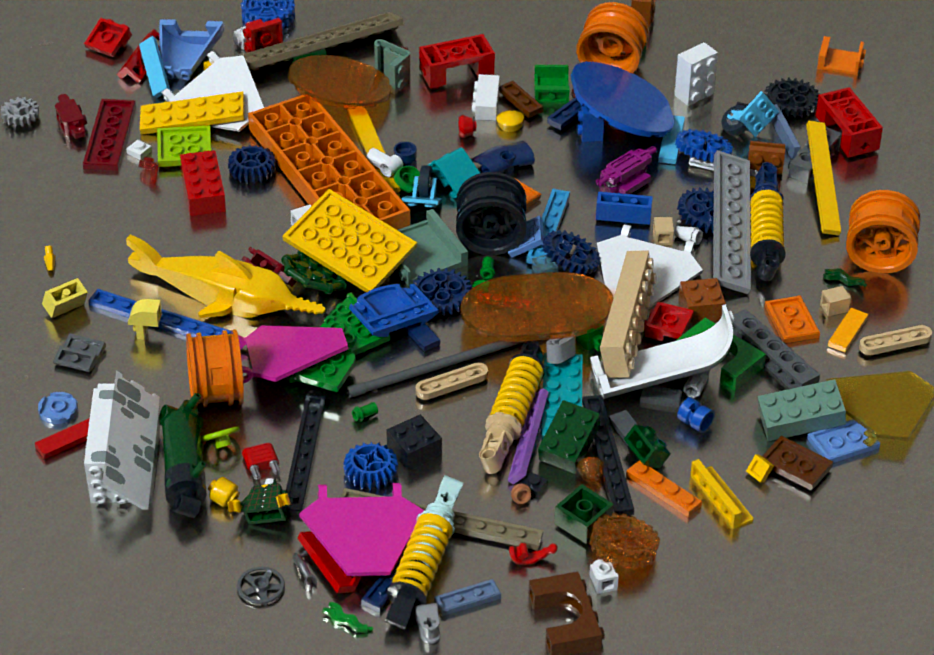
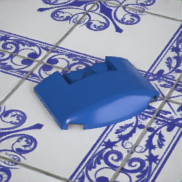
(392, 308)

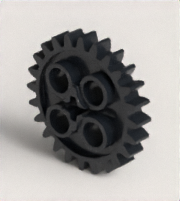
(793, 96)

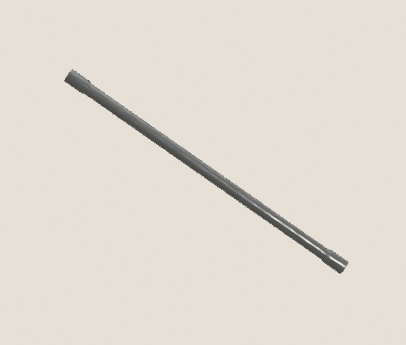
(364, 387)

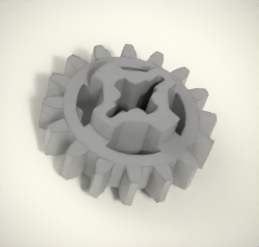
(20, 111)

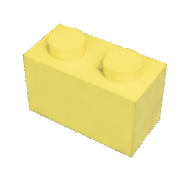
(64, 298)

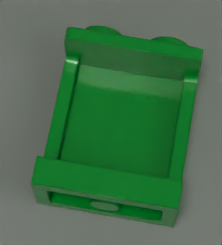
(551, 84)

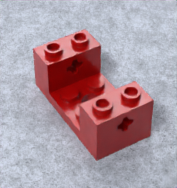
(470, 50)
(859, 127)

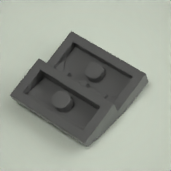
(79, 352)

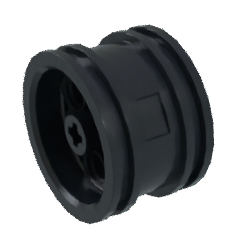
(491, 213)

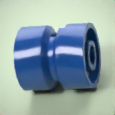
(695, 415)

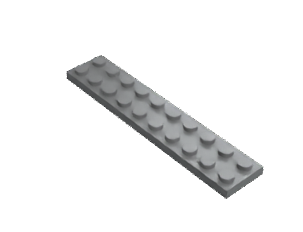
(732, 222)

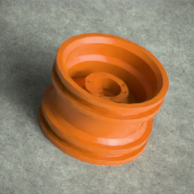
(613, 36)

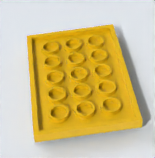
(349, 241)

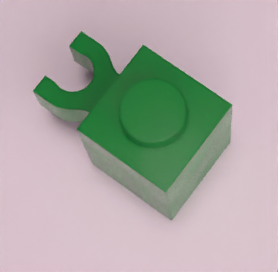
(591, 339)

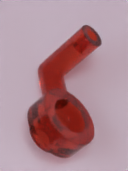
(148, 163)

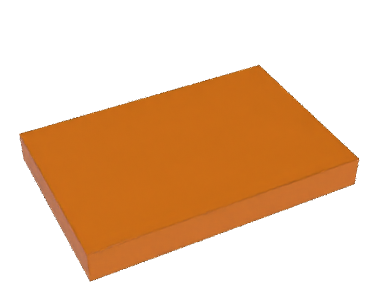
(792, 319)

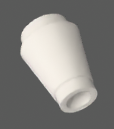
(689, 233)

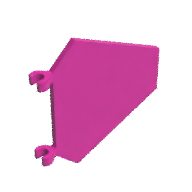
(285, 350)
(363, 532)

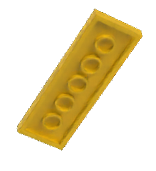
(192, 112)

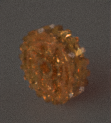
(624, 541)

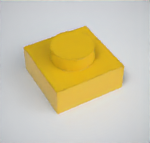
(759, 468)

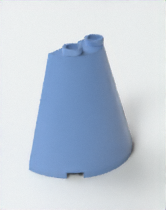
(186, 50)

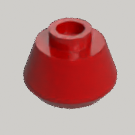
(466, 126)

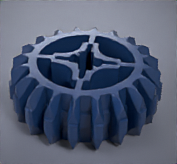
(251, 164)

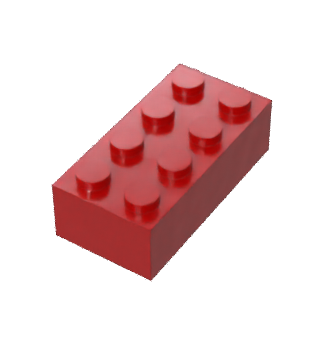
(202, 183)

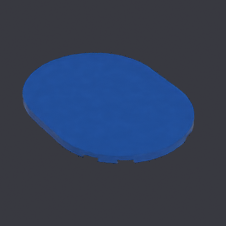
(622, 99)

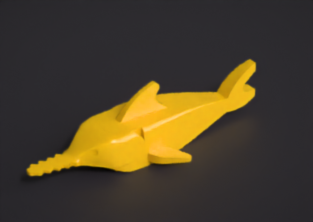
(220, 282)

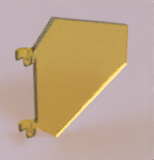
(886, 403)

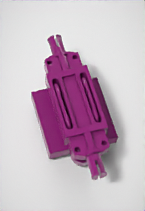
(627, 172)

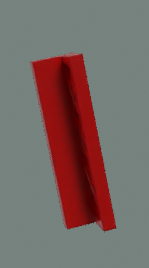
(136, 58)
(327, 565)

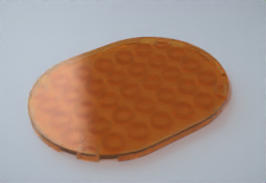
(536, 306)

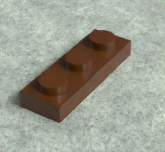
(521, 99)

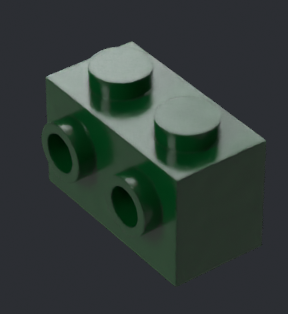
(647, 446)

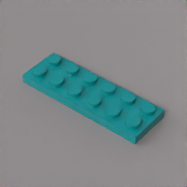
(563, 383)

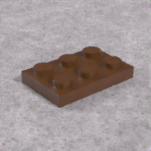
(797, 462)

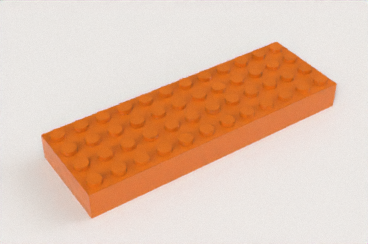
(322, 157)

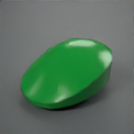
(405, 178)

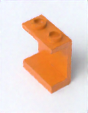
(840, 60)

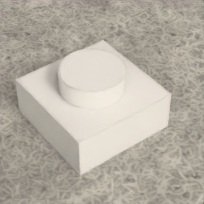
(139, 149)

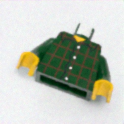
(264, 503)

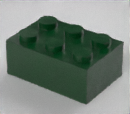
(569, 436)

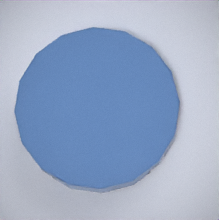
(58, 408)

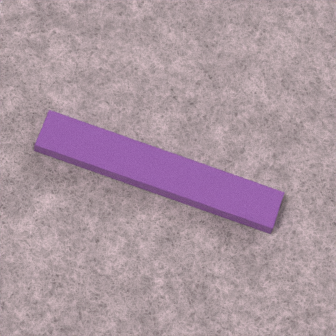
(527, 438)

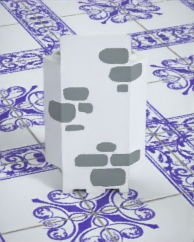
(122, 444)

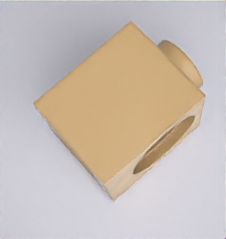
(663, 231)

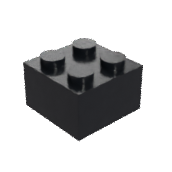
(414, 442)

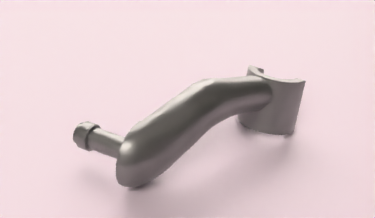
(298, 560)

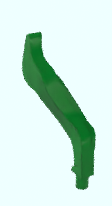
(340, 618)

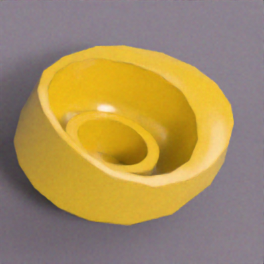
(510, 120)

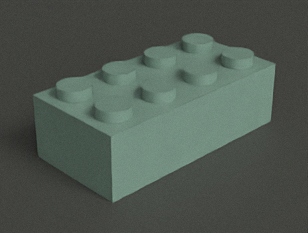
(801, 410)

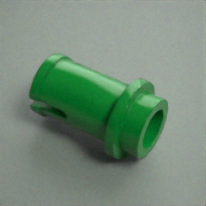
(487, 270)
(360, 413)

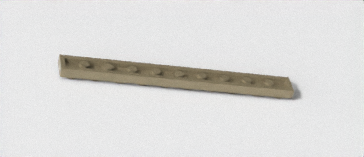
(480, 526)

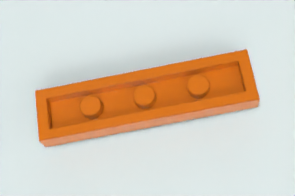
(664, 488)

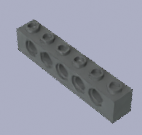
(779, 357)

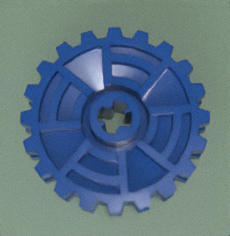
(268, 10)

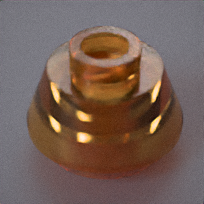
(590, 468)

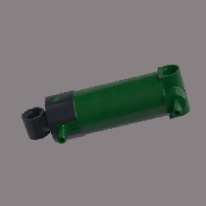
(183, 457)

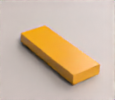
(848, 330)

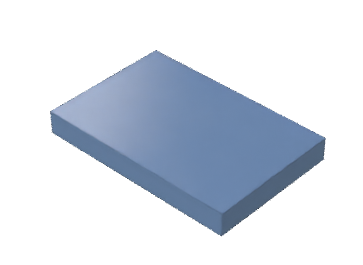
(841, 441)

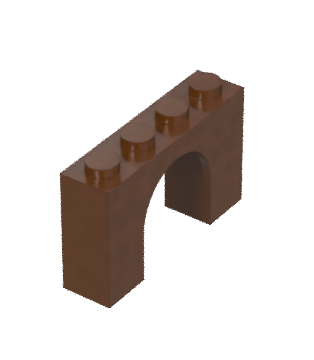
(568, 591)

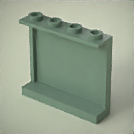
(435, 249)

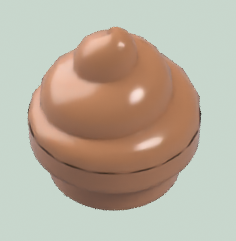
(521, 493)

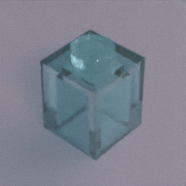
(543, 265)

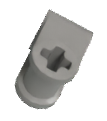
(428, 621)

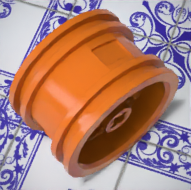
(883, 231)
(215, 368)

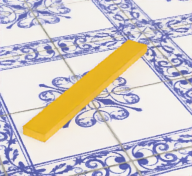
(369, 138)
(823, 178)

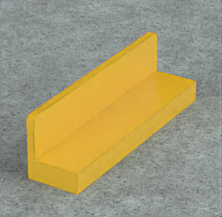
(720, 495)

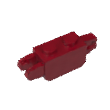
(70, 117)
(264, 261)

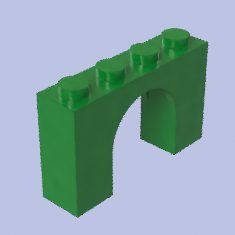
(746, 359)

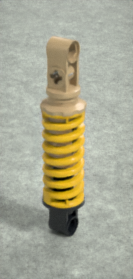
(512, 405)

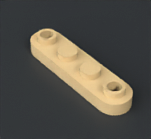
(895, 340)
(451, 381)

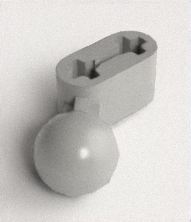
(560, 349)

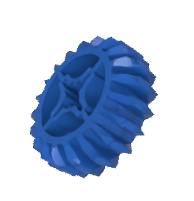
(370, 465)

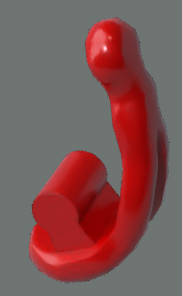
(521, 556)

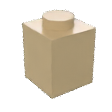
(835, 301)

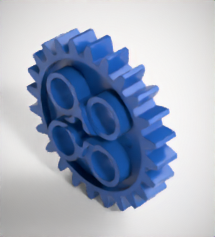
(692, 144)

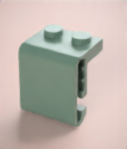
(394, 62)

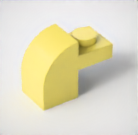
(144, 314)

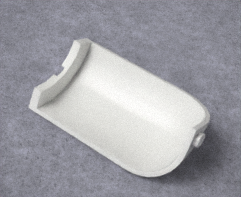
(671, 359)

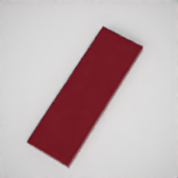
(109, 134)

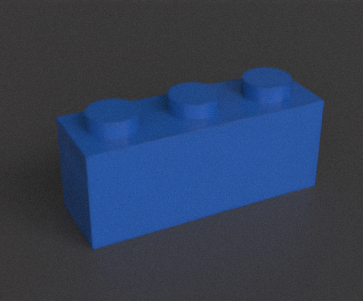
(624, 208)

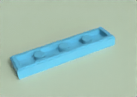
(154, 66)
(668, 151)

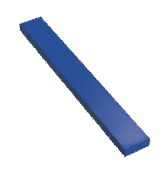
(169, 320)

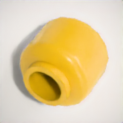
(223, 491)

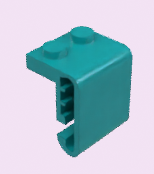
(454, 169)

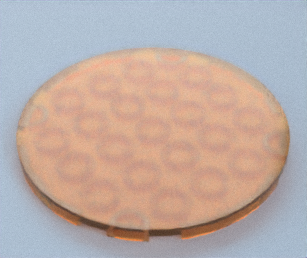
(339, 81)

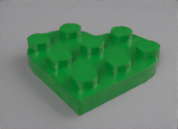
(330, 372)

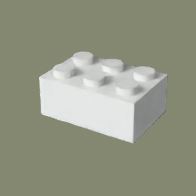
(696, 74)

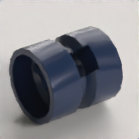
(407, 152)

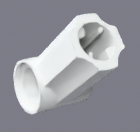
(387, 164)

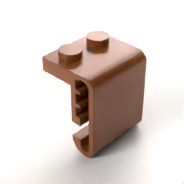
(766, 152)

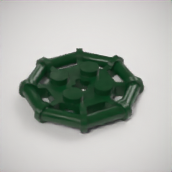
(312, 273)

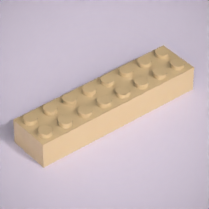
(628, 314)

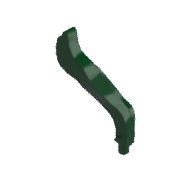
(839, 274)

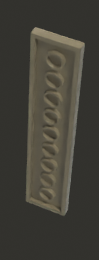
(323, 39)

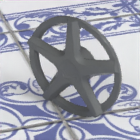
(261, 585)

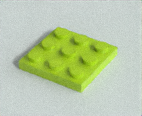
(181, 140)

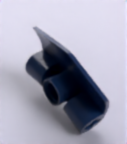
(505, 157)

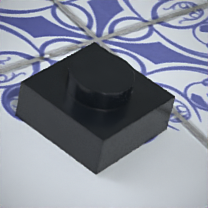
(535, 483)

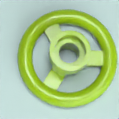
(221, 437)

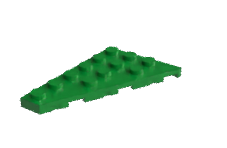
(356, 334)

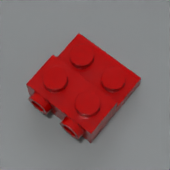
(262, 34)
(108, 37)
(667, 321)

